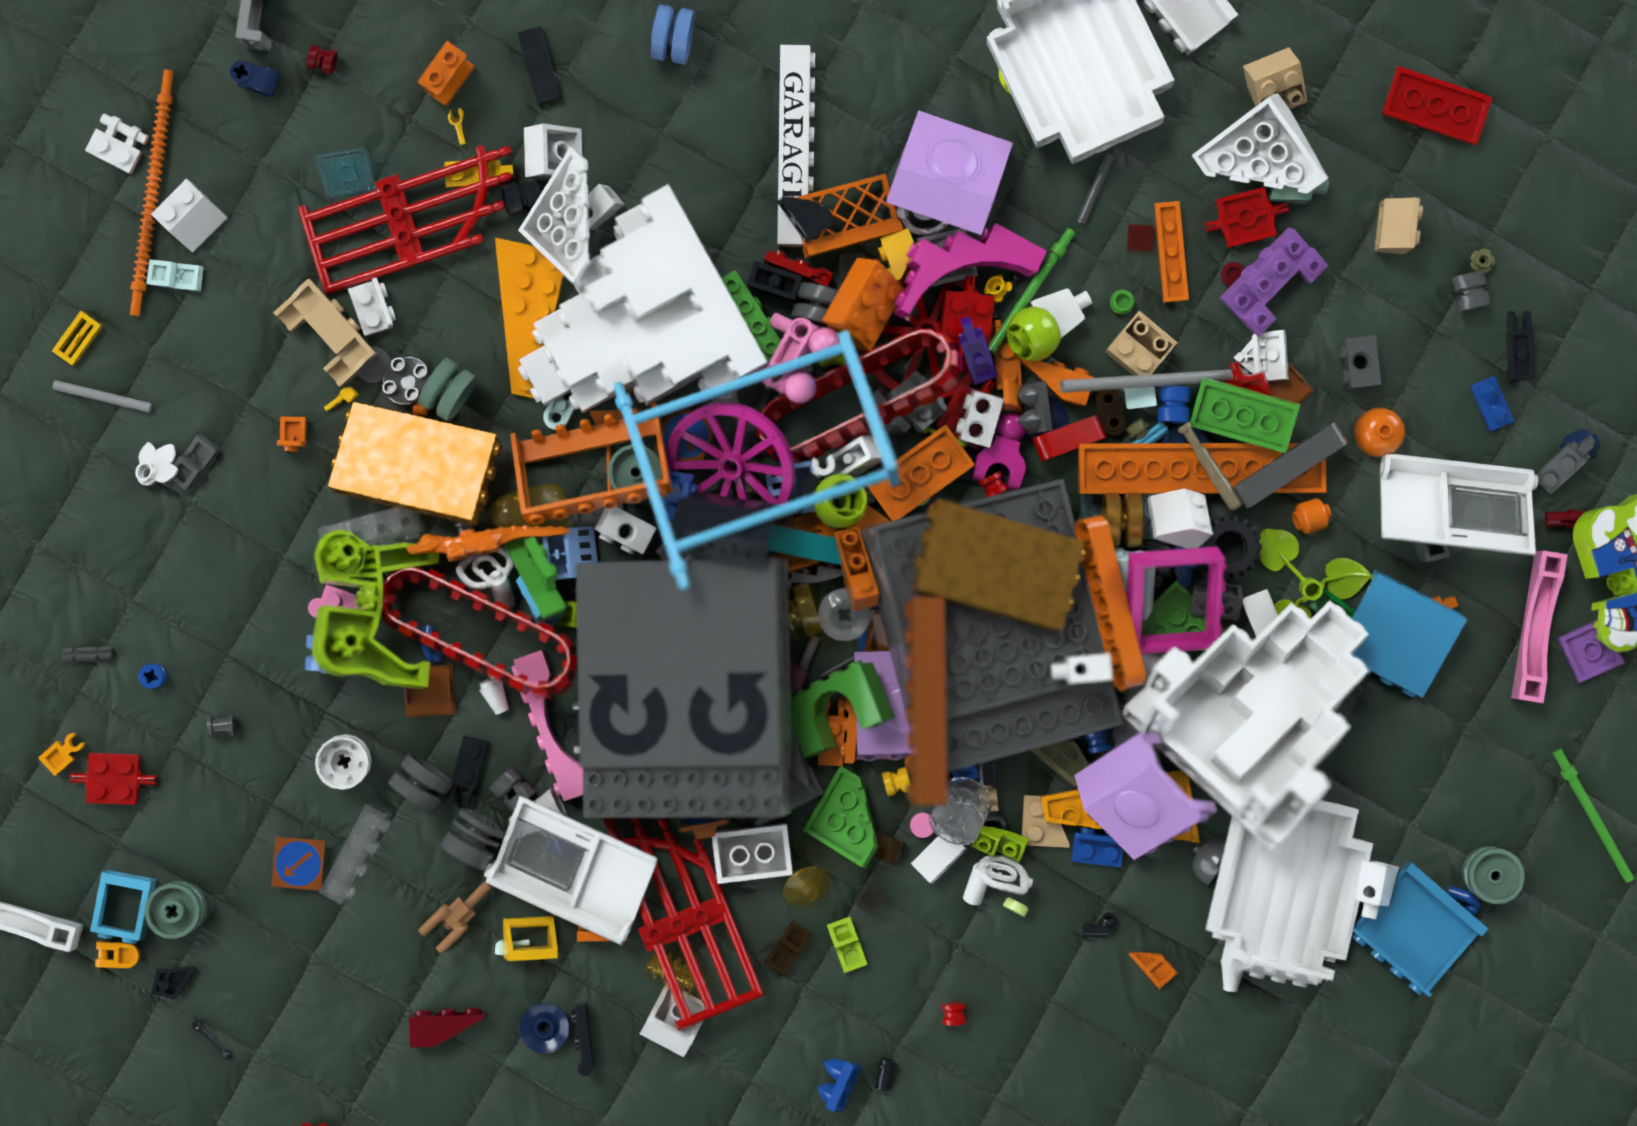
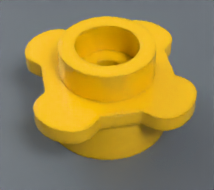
(995, 282)

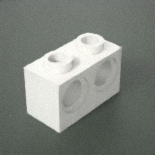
(986, 419)

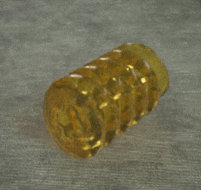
(681, 972)

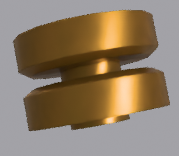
(1124, 518)

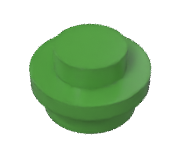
(1122, 302)

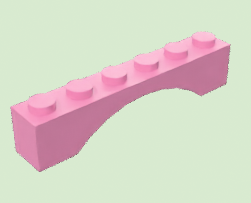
(1543, 591)
(565, 768)

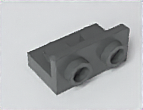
(923, 415)
(1231, 599)

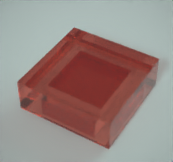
(1139, 237)

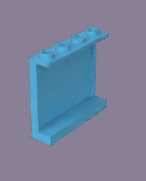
(1405, 634)
(1418, 930)

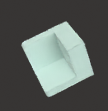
(1140, 397)

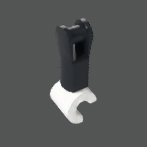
(812, 480)

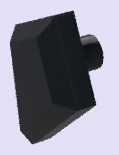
(171, 981)

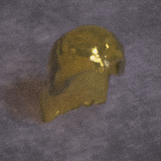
(507, 512)

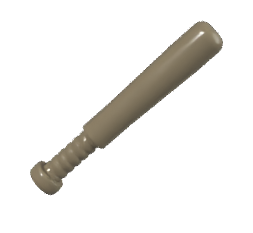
(1217, 477)

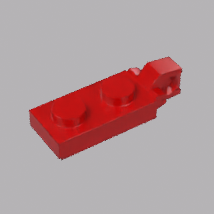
(817, 276)

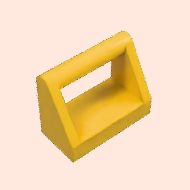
(533, 952)

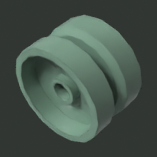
(447, 389)
(622, 465)
(1507, 877)
(188, 916)

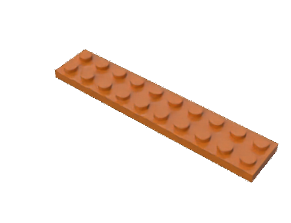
(1173, 466)

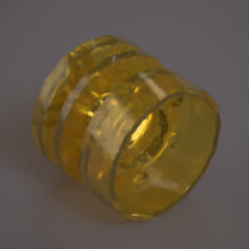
(803, 612)

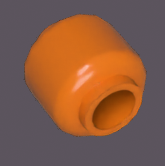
(1311, 516)

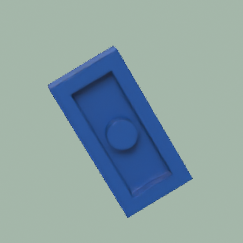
(1491, 403)
(846, 1075)

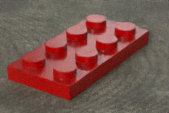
(1436, 105)

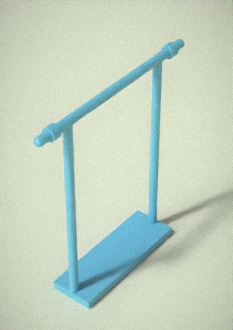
(890, 470)

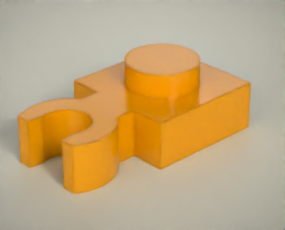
(59, 756)

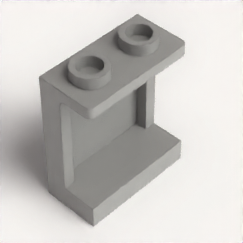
(248, 26)

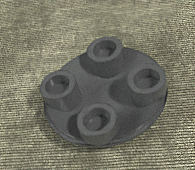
(405, 380)

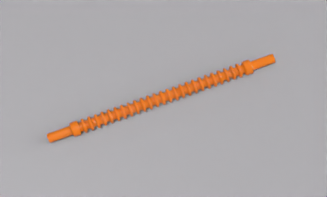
(164, 100)

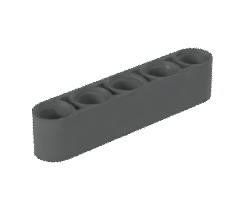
(1290, 464)

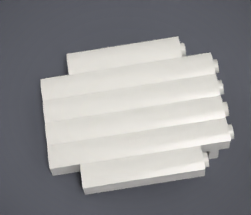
(1080, 71)
(1290, 904)

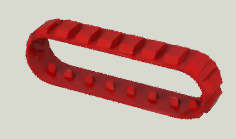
(869, 363)
(561, 683)

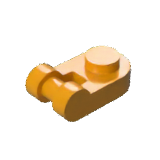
(125, 954)

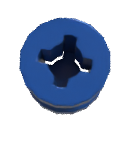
(157, 677)
(1098, 741)

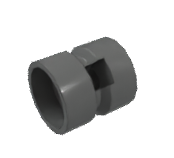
(1471, 291)
(505, 783)

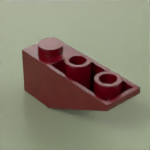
(431, 1029)

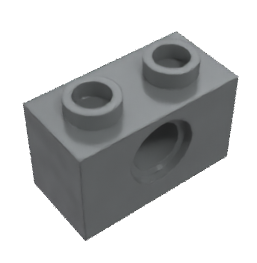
(1366, 349)

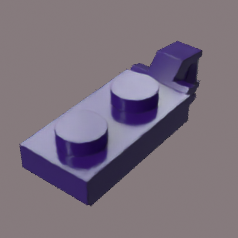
(976, 353)

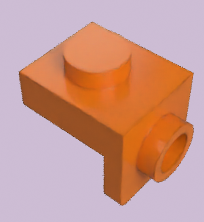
(292, 433)

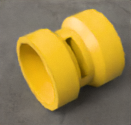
(894, 782)

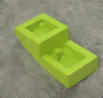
(847, 945)

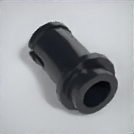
(885, 1074)

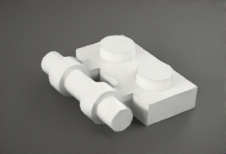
(113, 150)

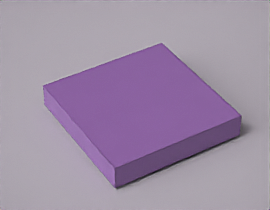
(1587, 654)

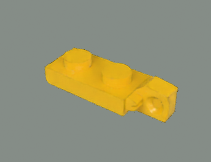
(472, 175)

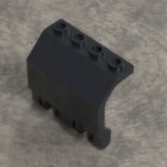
(704, 512)

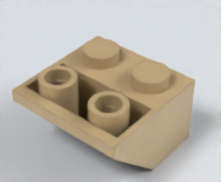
(1276, 74)
(1398, 225)
(1140, 346)

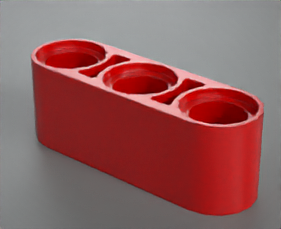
(1069, 437)

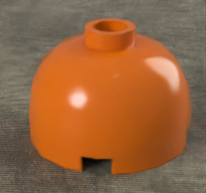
(1379, 432)

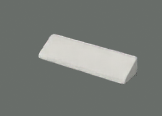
(1260, 610)

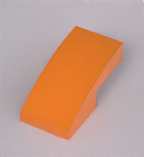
(1010, 395)

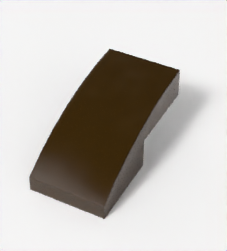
(788, 948)

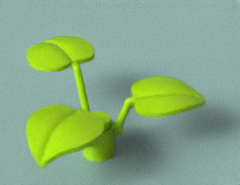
(1343, 575)

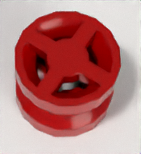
(993, 484)
(953, 1013)

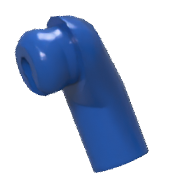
(1465, 896)

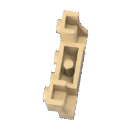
(327, 320)

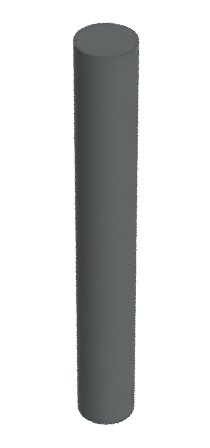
(1095, 189)

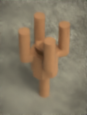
(455, 917)

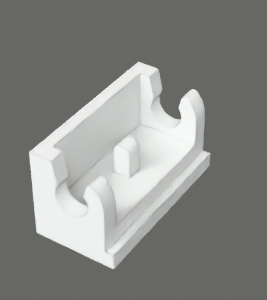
(937, 859)

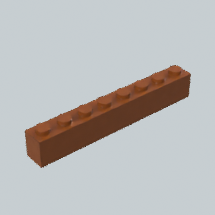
(926, 701)

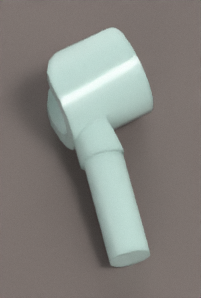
(499, 945)

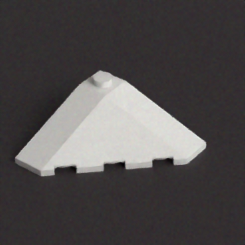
(1264, 148)
(559, 218)

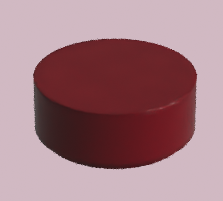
(1231, 273)

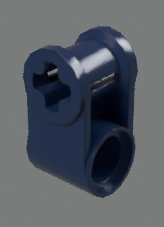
(259, 78)

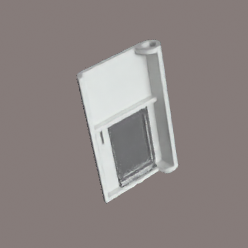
(1457, 503)
(578, 879)

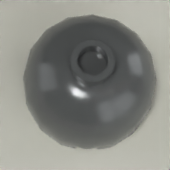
(1208, 860)

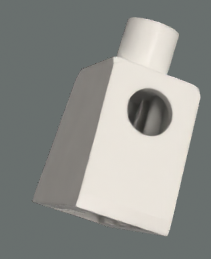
(603, 204)
(1064, 308)
(1093, 669)
(1378, 877)

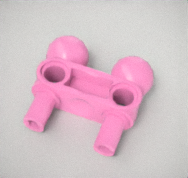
(797, 384)

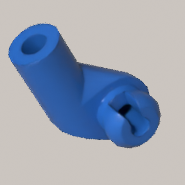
(430, 654)

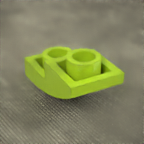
(1002, 841)

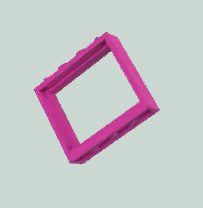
(1214, 606)

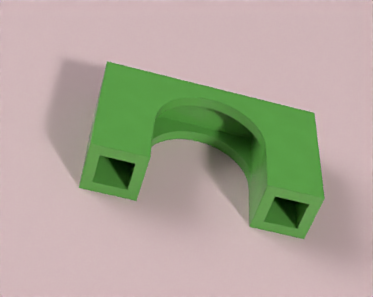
(859, 685)

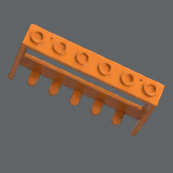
(581, 440)

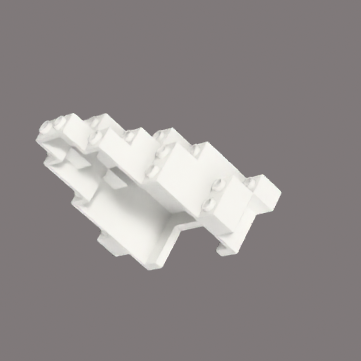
(642, 318)
(1257, 715)

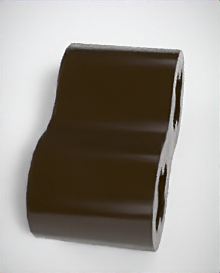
(888, 849)

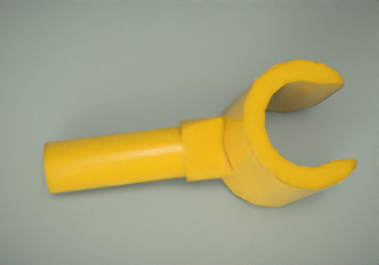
(458, 126)
(347, 394)

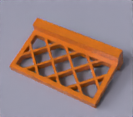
(859, 234)

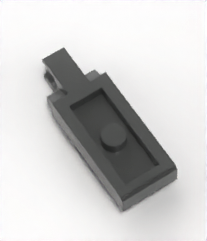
(1564, 464)

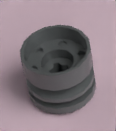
(474, 837)

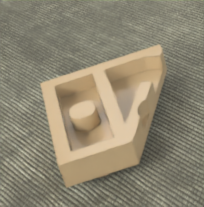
(1036, 829)

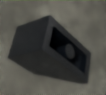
(806, 216)

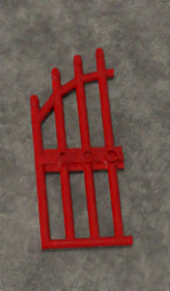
(400, 221)
(689, 921)

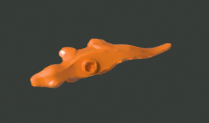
(481, 542)

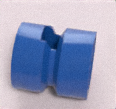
(1174, 404)

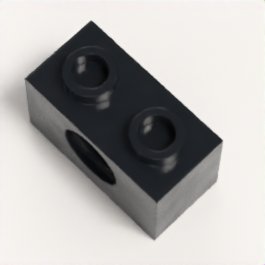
(774, 282)

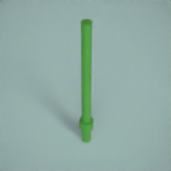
(1056, 252)
(1569, 773)

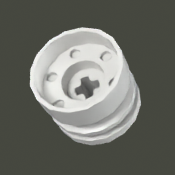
(339, 775)

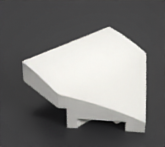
(1266, 354)

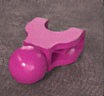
(1004, 450)

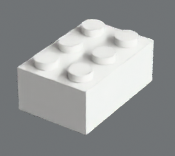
(752, 853)

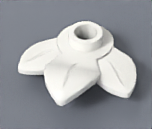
(158, 463)

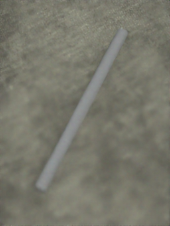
(1141, 381)

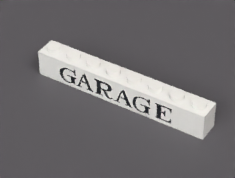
(794, 133)

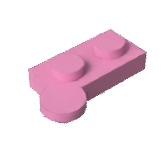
(333, 597)

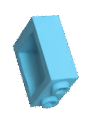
(126, 880)

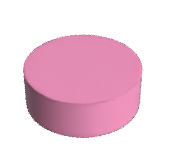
(920, 825)

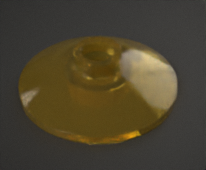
(806, 886)

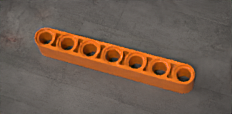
(1110, 602)

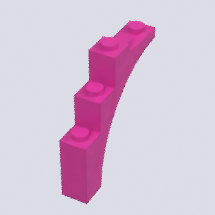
(996, 248)

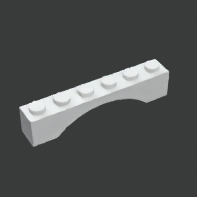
(40, 927)

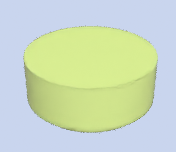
(1015, 907)

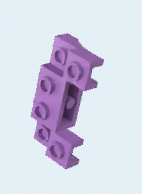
(1268, 275)

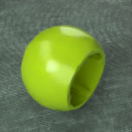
(1033, 334)
(829, 513)

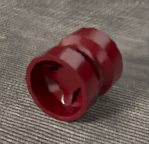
(322, 59)

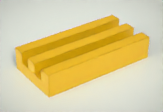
(86, 342)

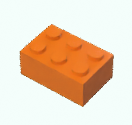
(864, 303)

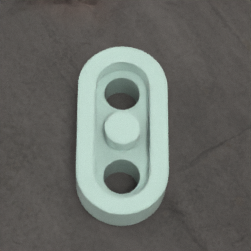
(559, 406)

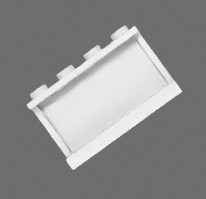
(1191, 20)

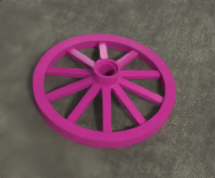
(739, 457)

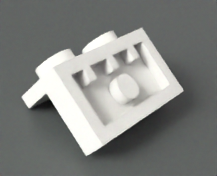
(371, 307)

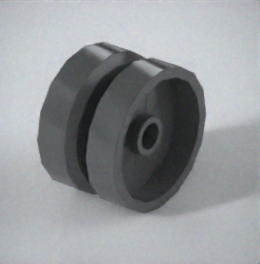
(817, 301)
(420, 782)

